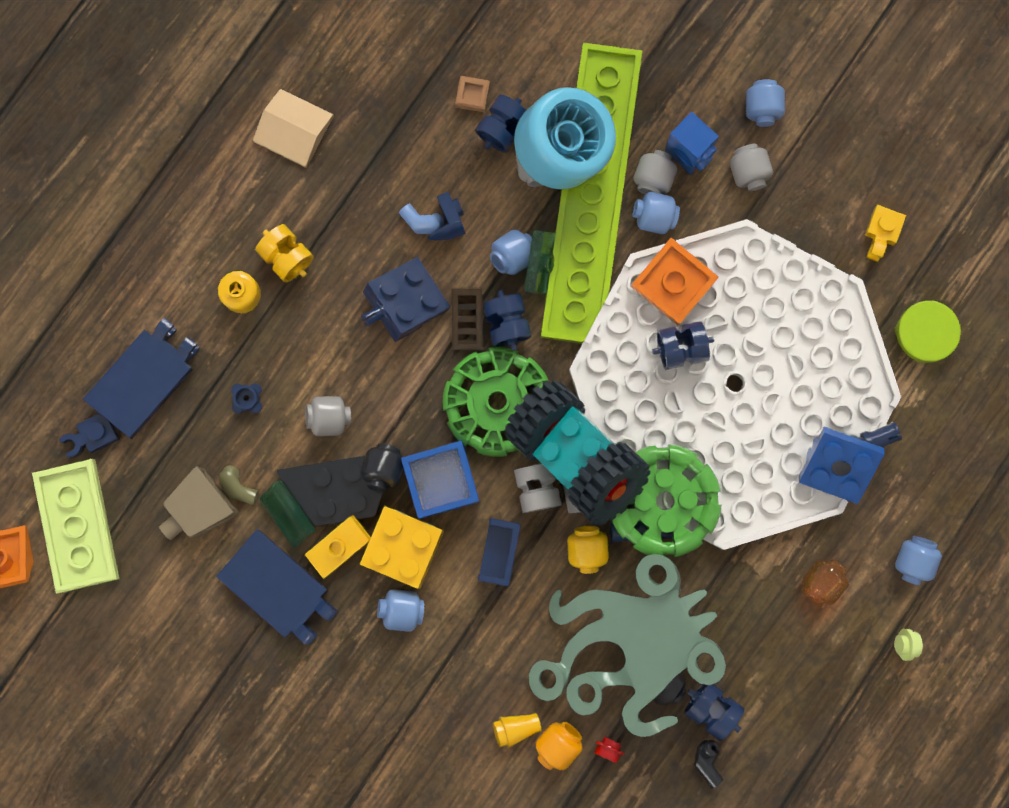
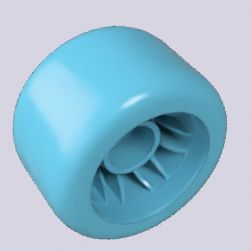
(565, 138)

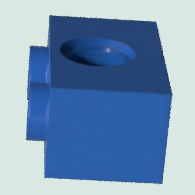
(692, 144)

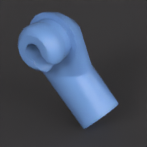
(421, 223)

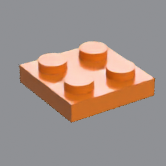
(674, 281)

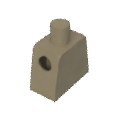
(196, 506)

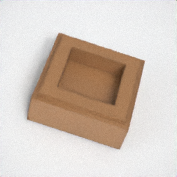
(472, 94)

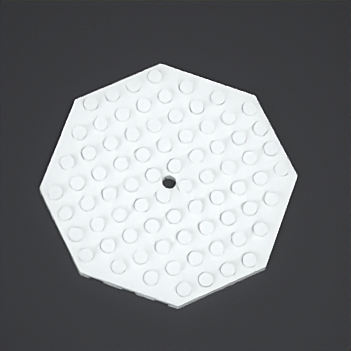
(805, 362)

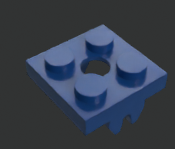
(834, 447)

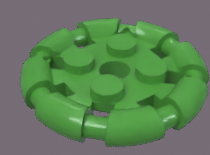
(481, 390)
(683, 507)

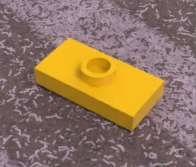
(338, 546)

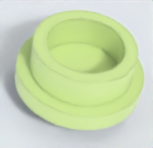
(908, 644)

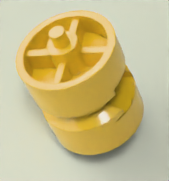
(281, 249)

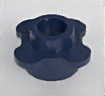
(240, 391)

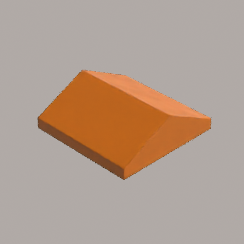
(15, 556)

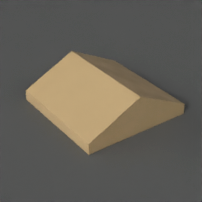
(292, 127)

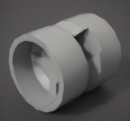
(541, 498)

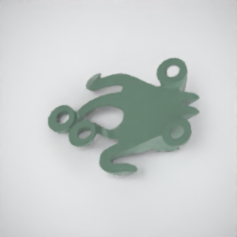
(655, 639)

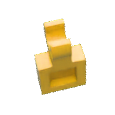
(884, 229)

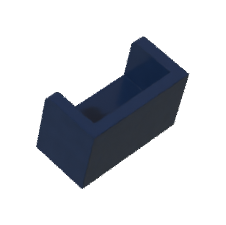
(499, 552)

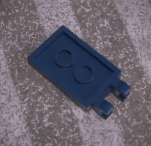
(142, 379)
(276, 587)

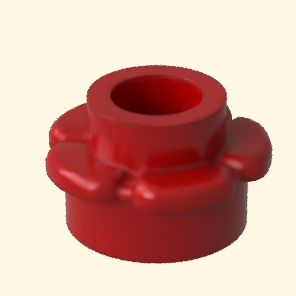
(608, 749)

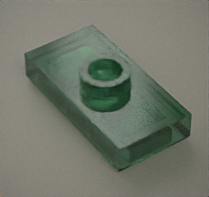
(540, 262)
(287, 514)

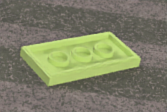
(75, 526)

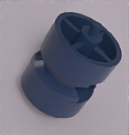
(500, 126)
(507, 320)
(683, 345)
(712, 709)

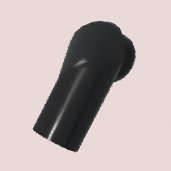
(705, 760)

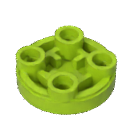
(928, 331)

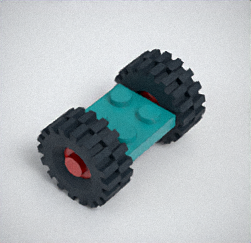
(593, 468)

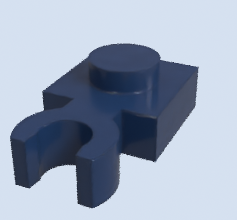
(94, 434)

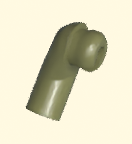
(229, 480)

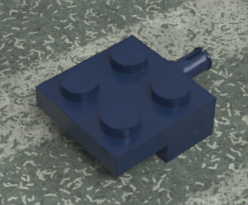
(404, 299)

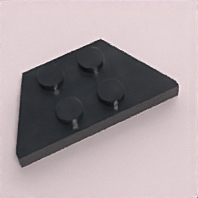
(331, 491)

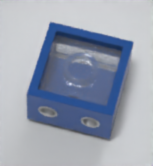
(440, 480)

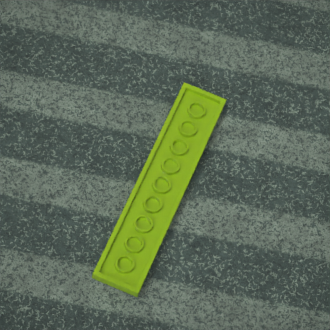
(592, 210)

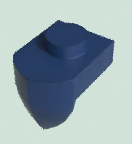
(452, 212)

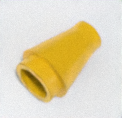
(514, 729)

